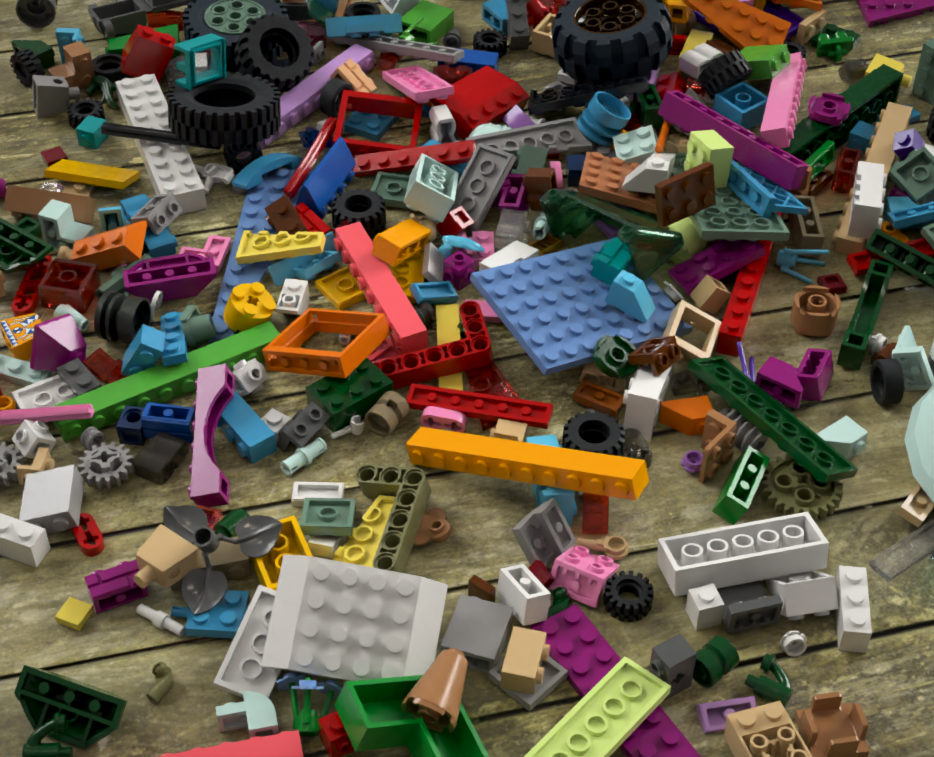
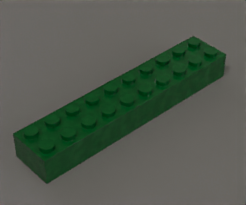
(866, 102)

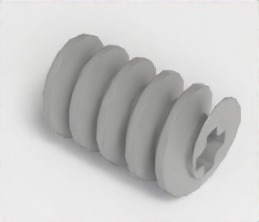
(746, 431)

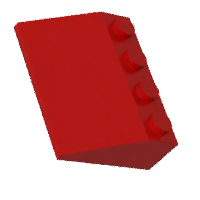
(482, 99)

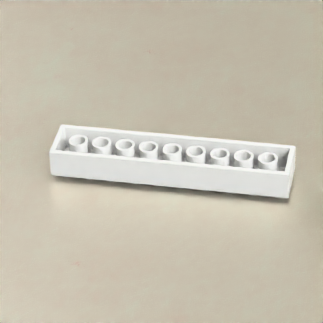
(166, 164)

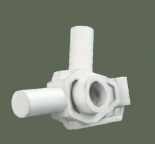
(214, 173)

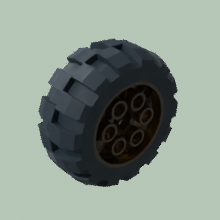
(611, 38)

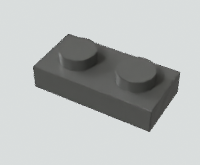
(78, 377)

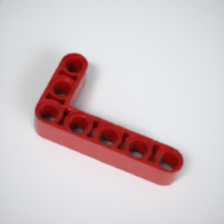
(447, 358)

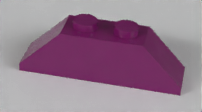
(174, 275)

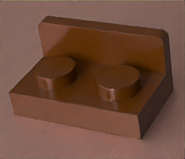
(657, 352)

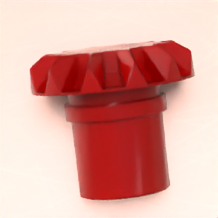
(539, 11)

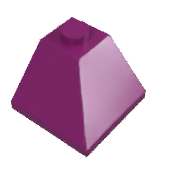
(56, 343)

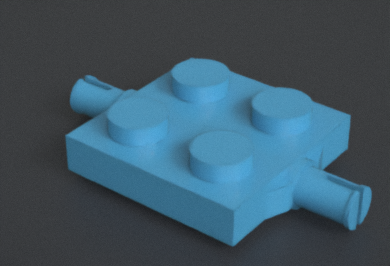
(218, 622)

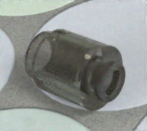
(853, 70)

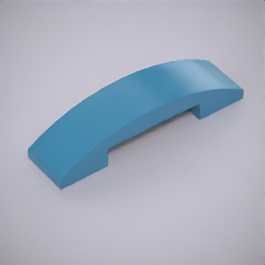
(253, 172)

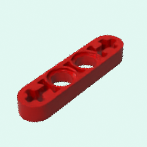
(28, 285)

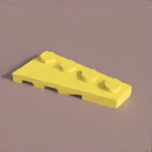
(277, 246)
(363, 543)

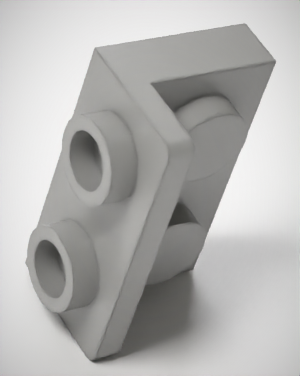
(158, 212)

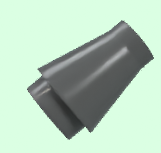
(452, 38)

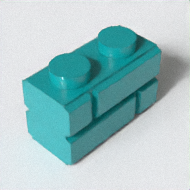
(611, 261)

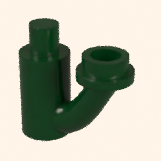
(768, 688)
(35, 748)

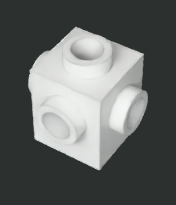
(249, 376)
(32, 436)

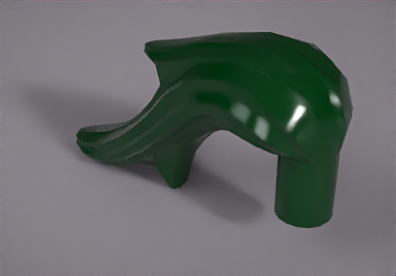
(108, 88)

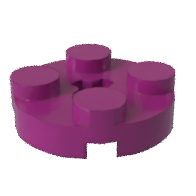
(828, 109)

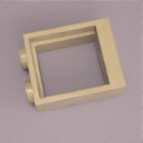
(698, 320)

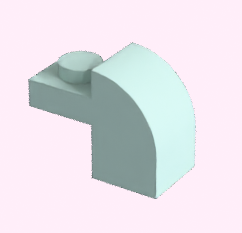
(254, 712)

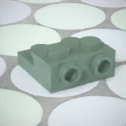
(915, 174)

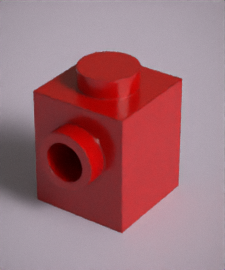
(334, 735)

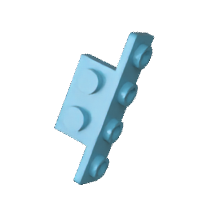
(363, 25)
(307, 265)

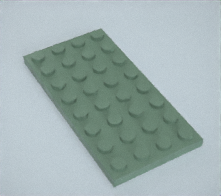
(732, 217)

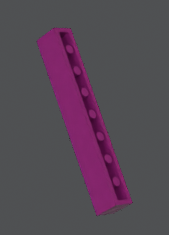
(748, 147)

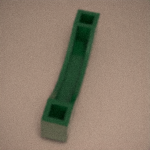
(865, 315)

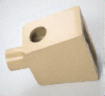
(165, 558)

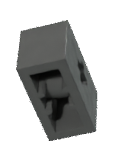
(674, 663)

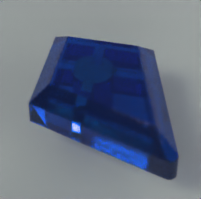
(309, 135)

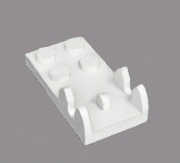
(242, 664)

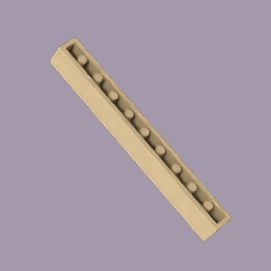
(893, 120)

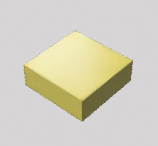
(74, 613)

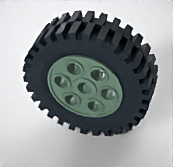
(228, 21)

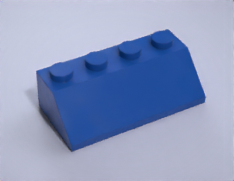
(328, 179)

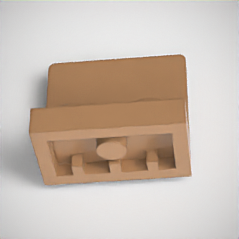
(717, 444)

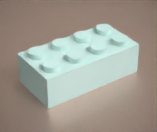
(431, 188)

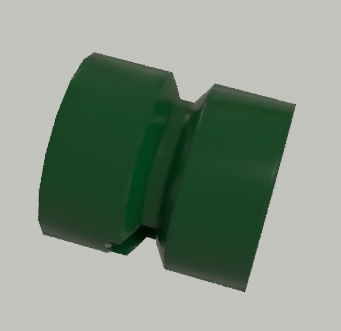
(714, 660)

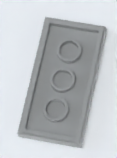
(482, 182)

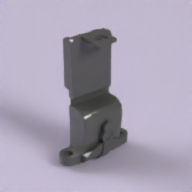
(125, 15)

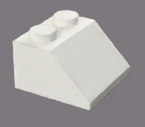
(805, 594)

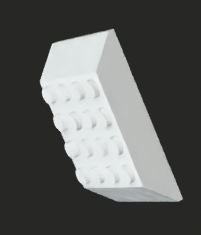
(352, 621)

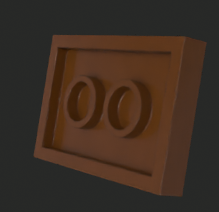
(685, 194)

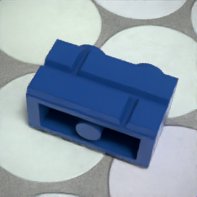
(169, 419)

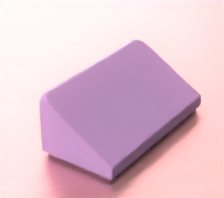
(713, 714)

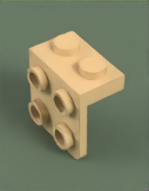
(810, 27)

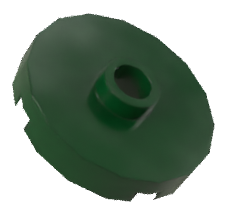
(611, 356)

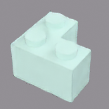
(59, 225)

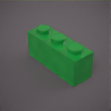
(741, 485)

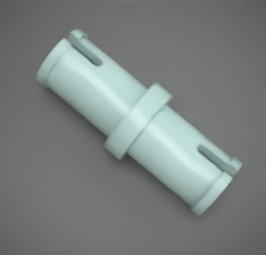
(540, 227)
(303, 456)

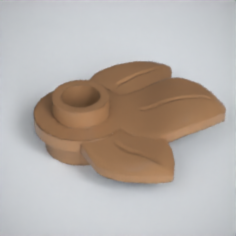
(433, 527)

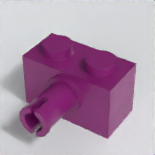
(815, 373)

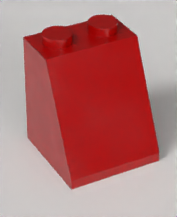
(147, 52)

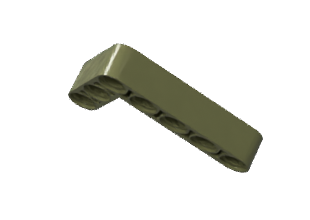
(411, 498)

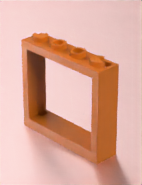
(285, 355)

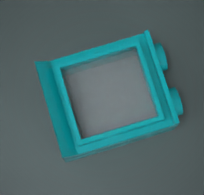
(203, 60)

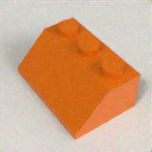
(112, 246)

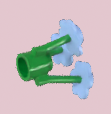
(308, 720)

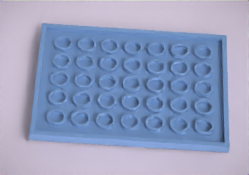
(562, 309)

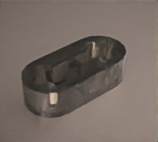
(640, 446)

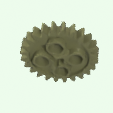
(796, 491)

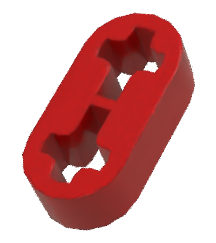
(91, 533)

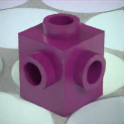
(458, 270)

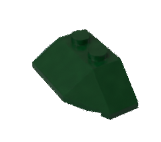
(19, 248)
(89, 709)

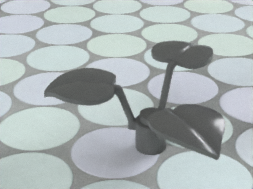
(203, 588)

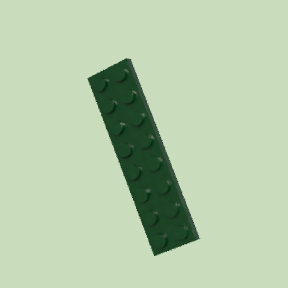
(773, 419)

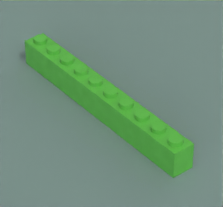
(164, 383)

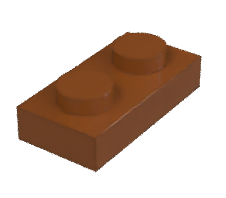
(598, 398)

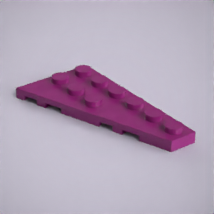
(884, 10)

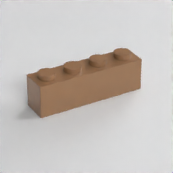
(31, 201)

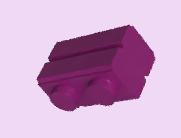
(114, 586)

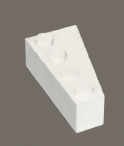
(867, 199)
(644, 399)

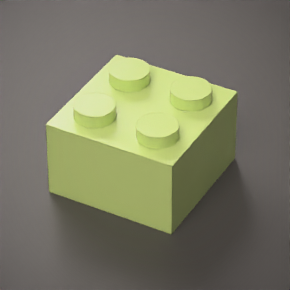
(710, 147)

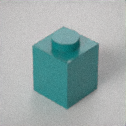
(90, 133)

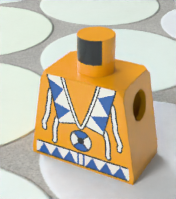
(19, 334)

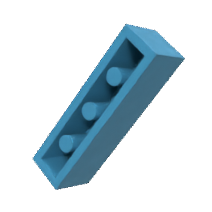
(246, 430)

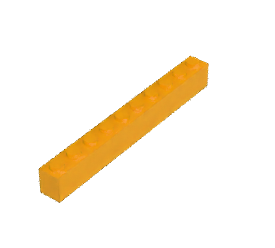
(529, 463)

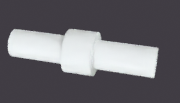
(161, 620)

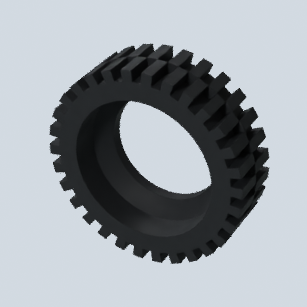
(225, 111)

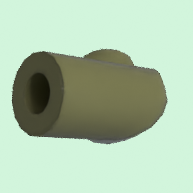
(163, 681)

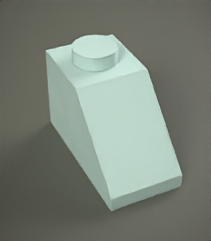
(845, 437)

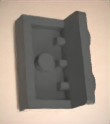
(303, 427)

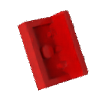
(670, 83)

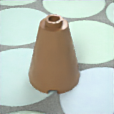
(439, 692)

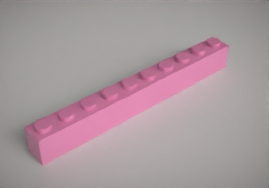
(783, 103)

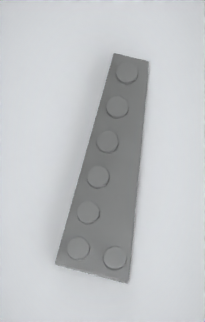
(554, 136)

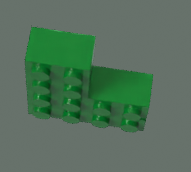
(375, 721)

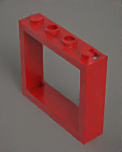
(381, 105)

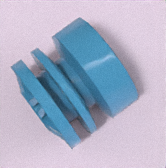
(603, 118)

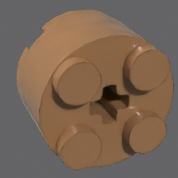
(815, 311)

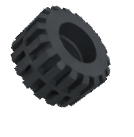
(724, 73)
(360, 206)
(594, 434)

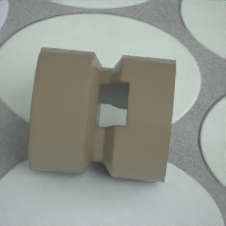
(387, 413)

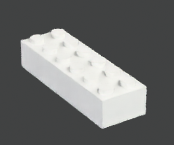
(742, 553)

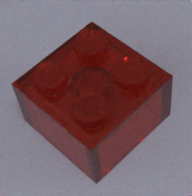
(69, 284)

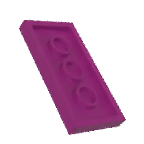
(716, 262)

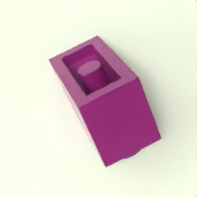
(780, 382)

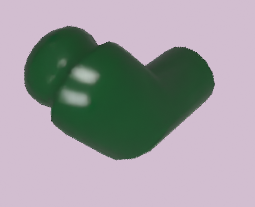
(560, 601)

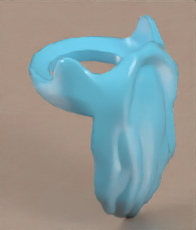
(457, 241)

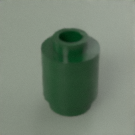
(227, 525)

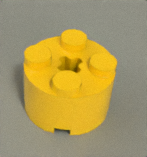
(248, 306)

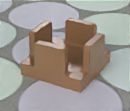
(833, 727)

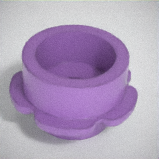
(692, 461)

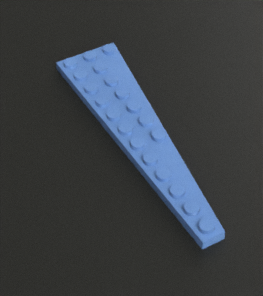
(251, 219)

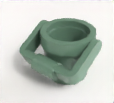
(197, 327)

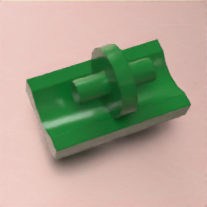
(834, 47)

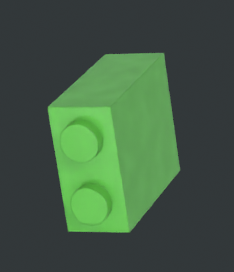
(436, 21)
(766, 60)

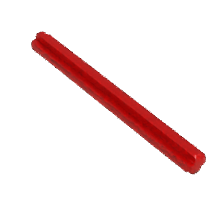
(310, 157)

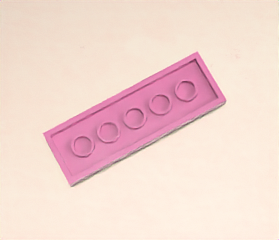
(418, 83)

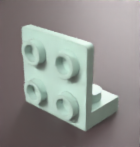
(913, 362)

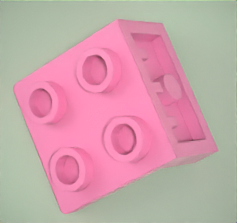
(582, 574)

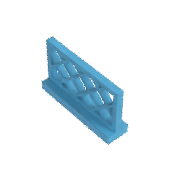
(762, 193)

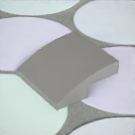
(544, 533)

